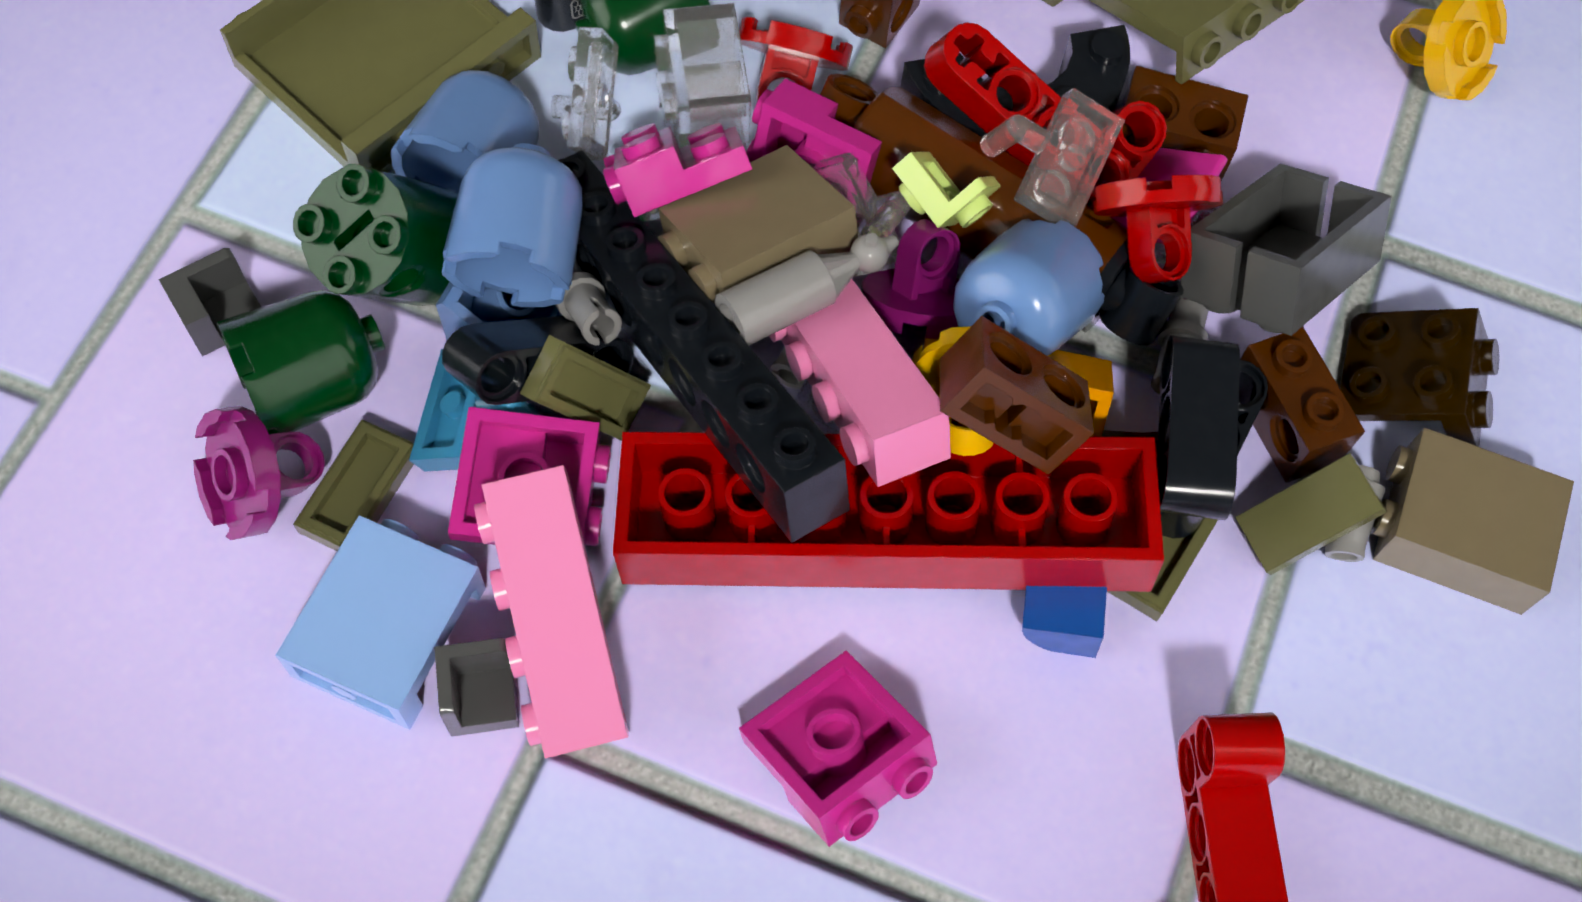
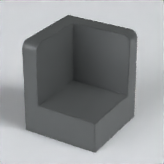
(207, 294)
(476, 687)

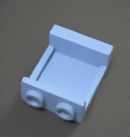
(379, 617)

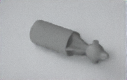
(798, 287)

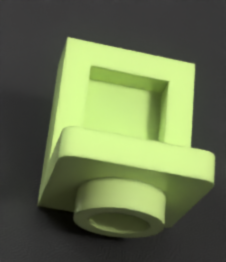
(933, 192)

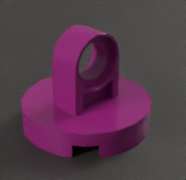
(914, 290)
(241, 471)

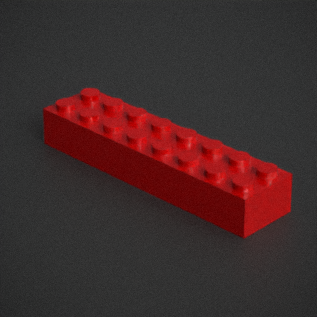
(945, 527)

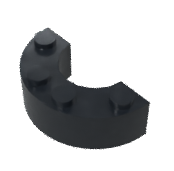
(1092, 63)

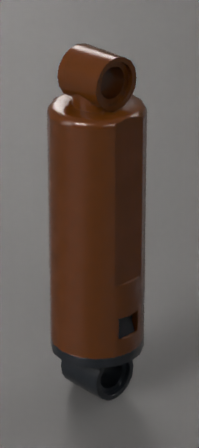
(909, 124)

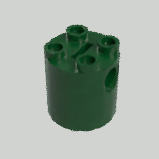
(377, 235)

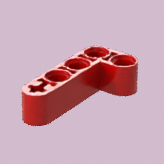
(1030, 98)
(1228, 806)

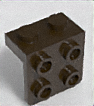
(1422, 369)

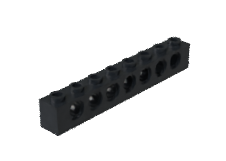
(709, 365)

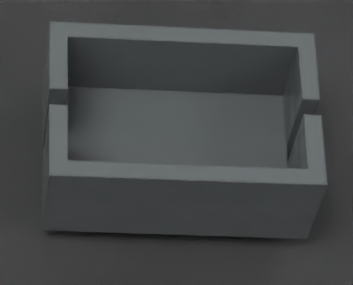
(1268, 253)

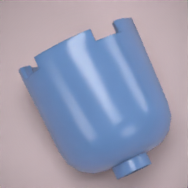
(460, 123)
(515, 227)
(1033, 283)

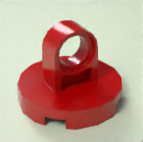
(792, 52)
(1159, 212)

